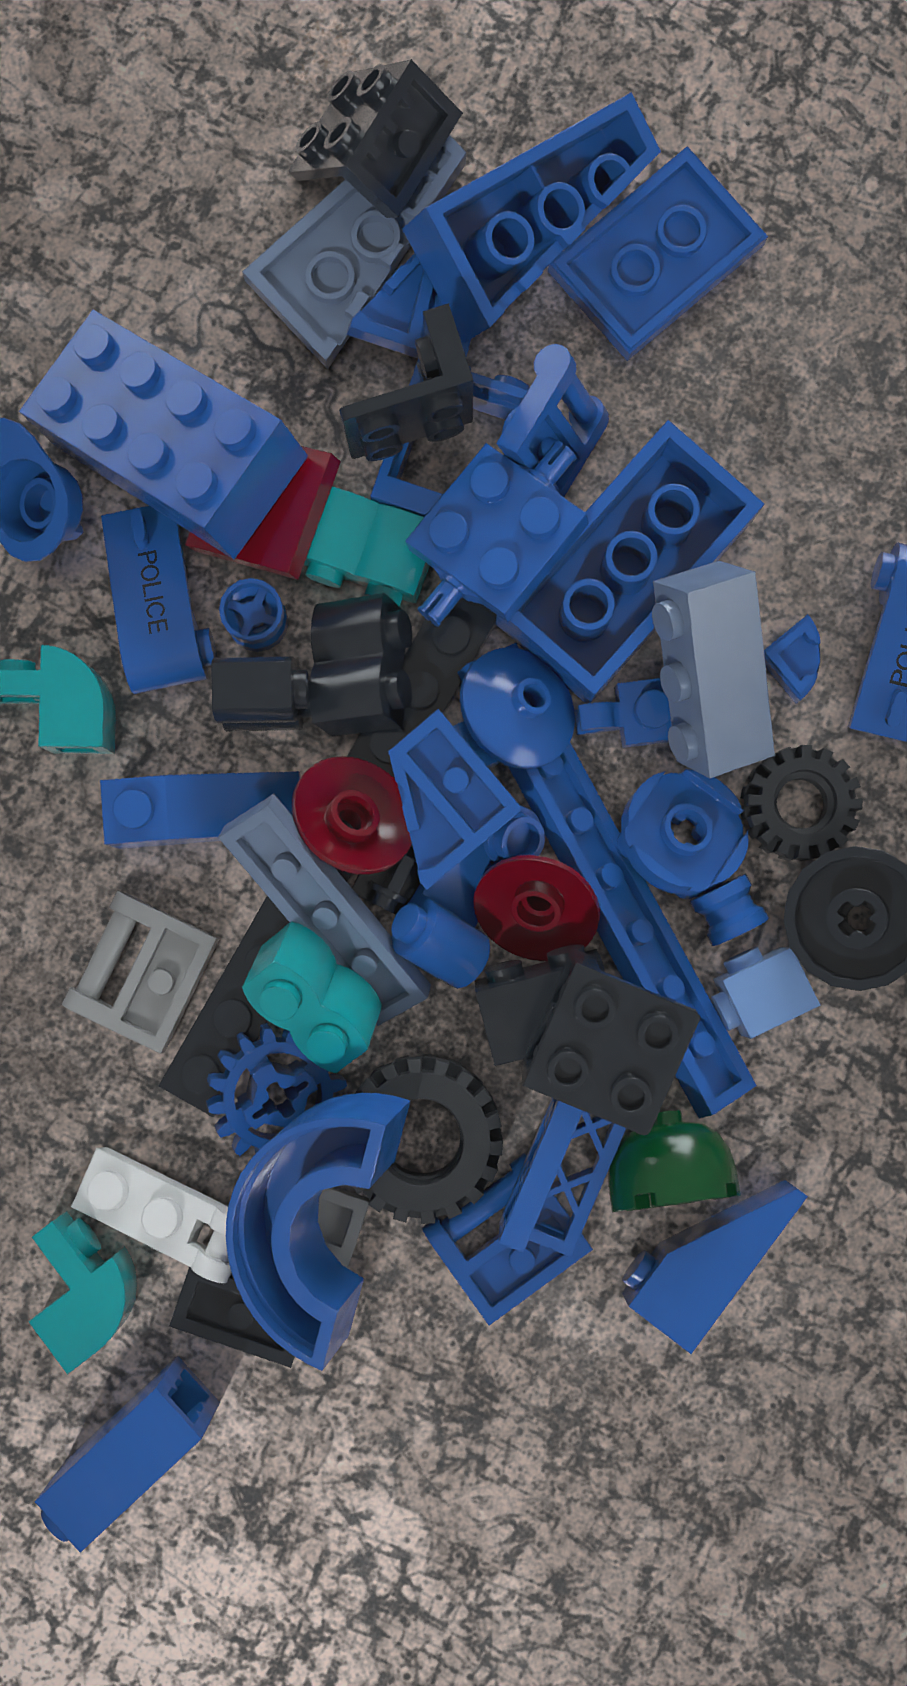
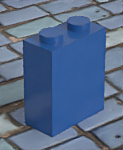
(127, 1455)

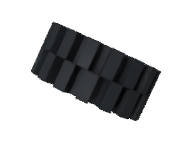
(838, 803)

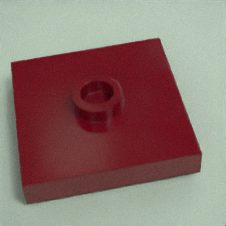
(290, 525)

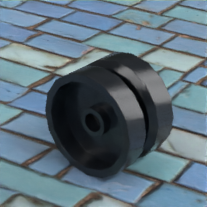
(820, 926)

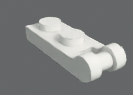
(155, 1212)

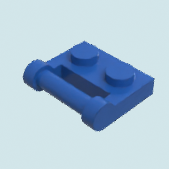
(539, 422)
(494, 1274)

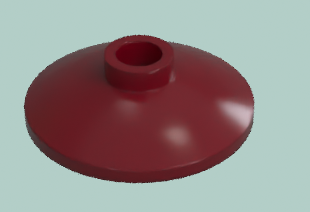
(363, 797)
(532, 926)

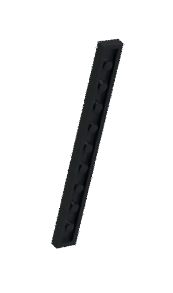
(432, 670)

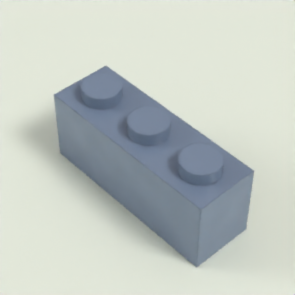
(714, 668)

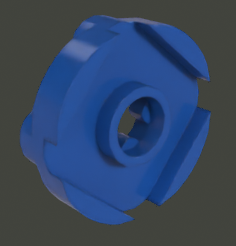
(659, 856)

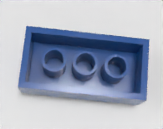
(165, 433)
(653, 521)

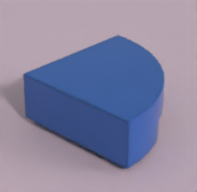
(795, 658)

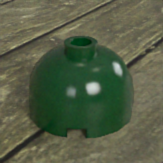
(671, 1166)

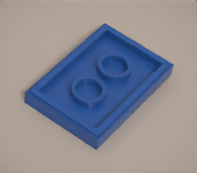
(657, 253)

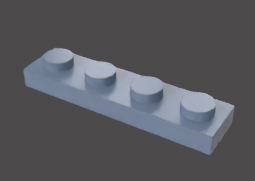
(322, 900)

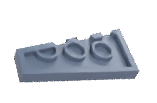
(342, 257)

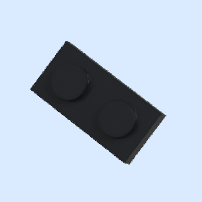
(220, 1315)

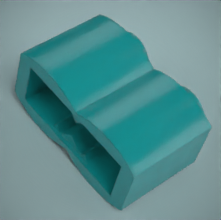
(366, 546)
(313, 997)

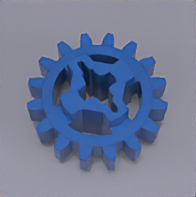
(254, 1105)

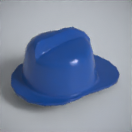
(37, 497)

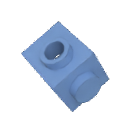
(762, 991)

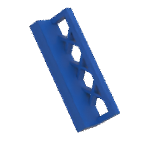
(538, 1175)

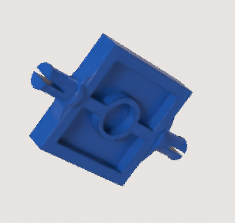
(497, 532)

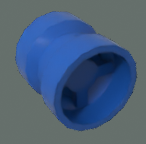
(246, 606)

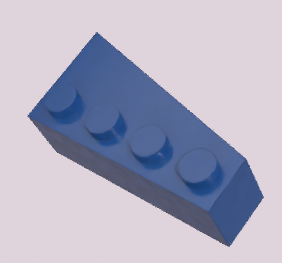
(513, 221)

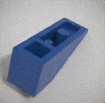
(184, 806)
(702, 1268)

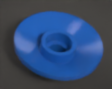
(501, 717)

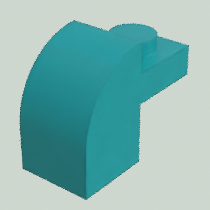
(72, 698)
(97, 1295)

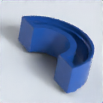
(273, 1226)

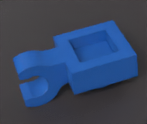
(638, 713)

